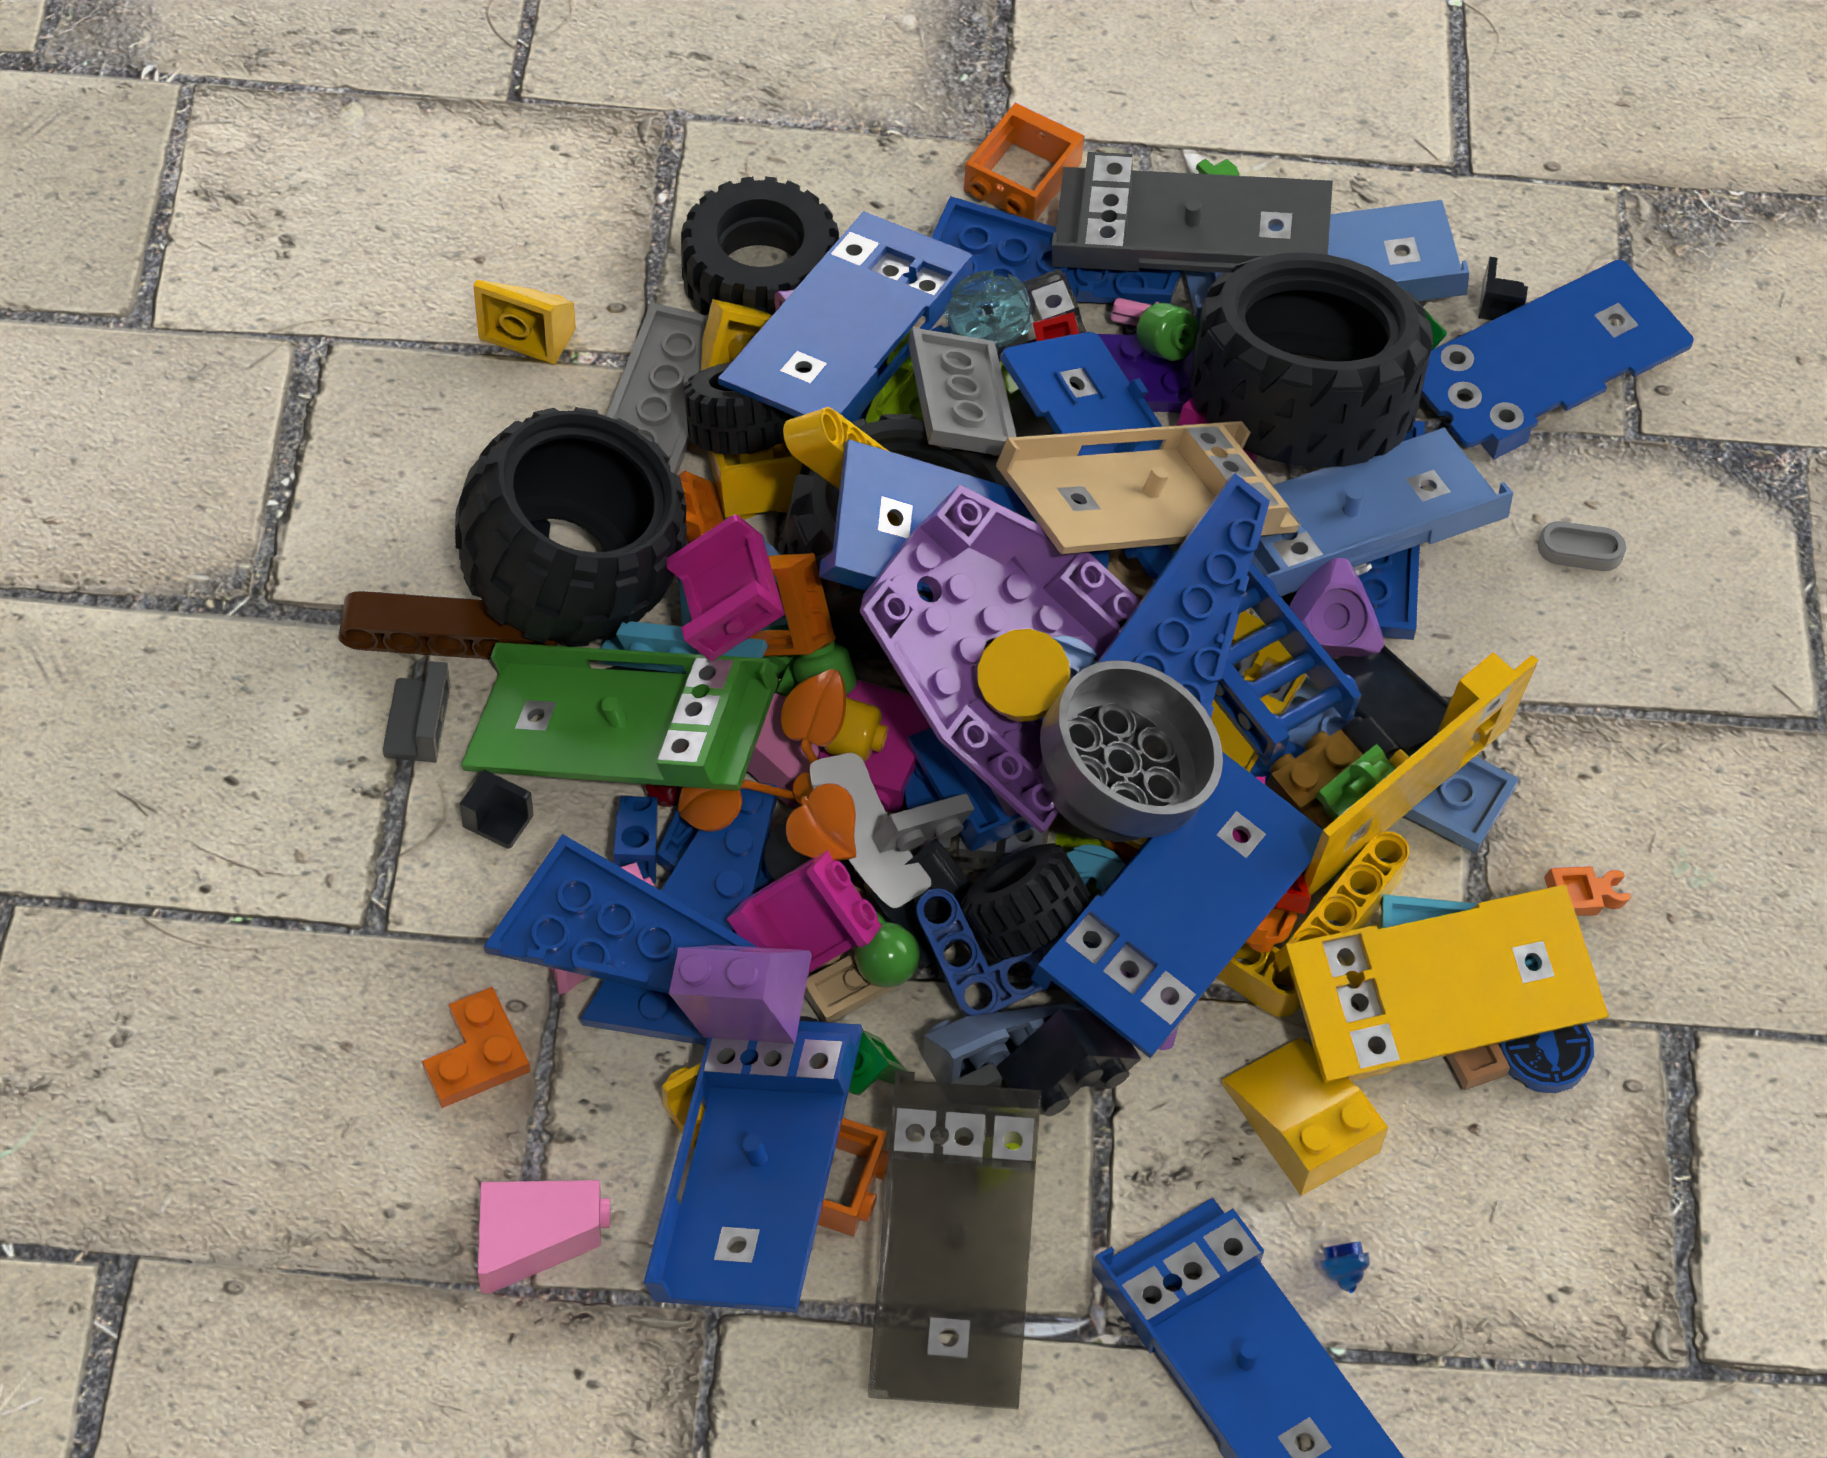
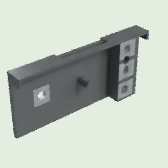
(1183, 220)

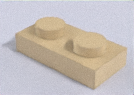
(840, 990)

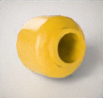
(860, 731)

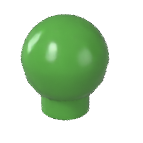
(889, 956)

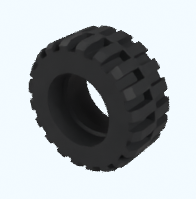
(750, 216)

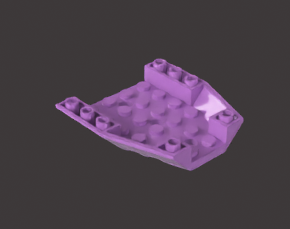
(986, 578)

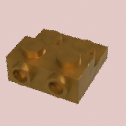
(1303, 777)

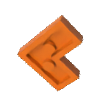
(485, 1059)

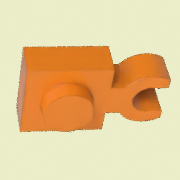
(1586, 891)

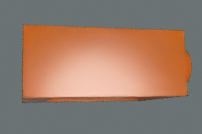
(1023, 129)
(803, 606)
(870, 1144)

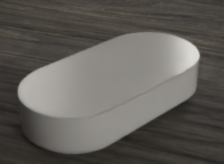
(1581, 546)

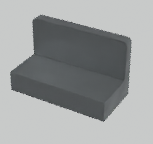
(418, 716)

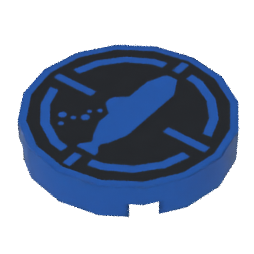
(1551, 1059)

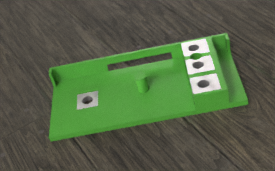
(622, 722)

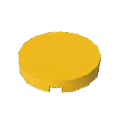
(1023, 674)

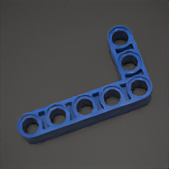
(976, 970)

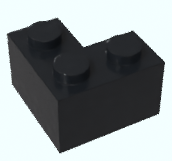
(1068, 1054)

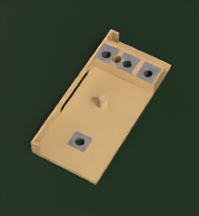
(1132, 495)

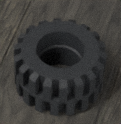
(728, 420)
(1026, 901)

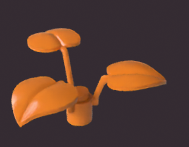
(827, 814)

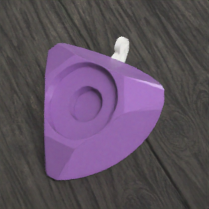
(1339, 610)

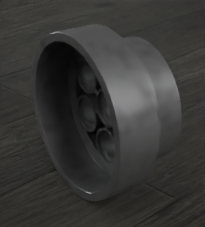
(1128, 752)

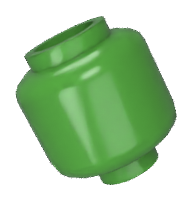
(1167, 331)
(824, 659)

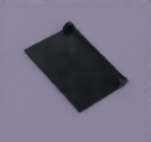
(1395, 697)

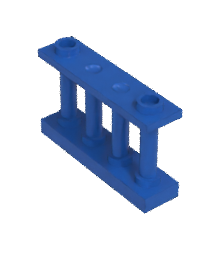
(1241, 698)

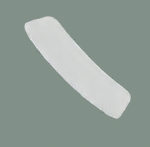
(881, 871)

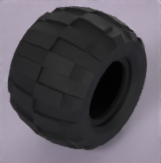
(579, 472)

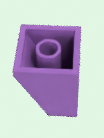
(742, 991)

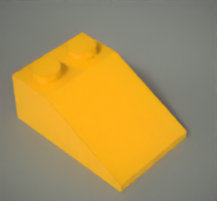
(754, 480)
(1305, 1123)

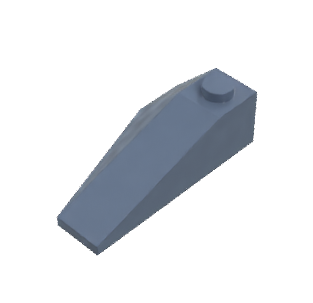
(978, 1040)

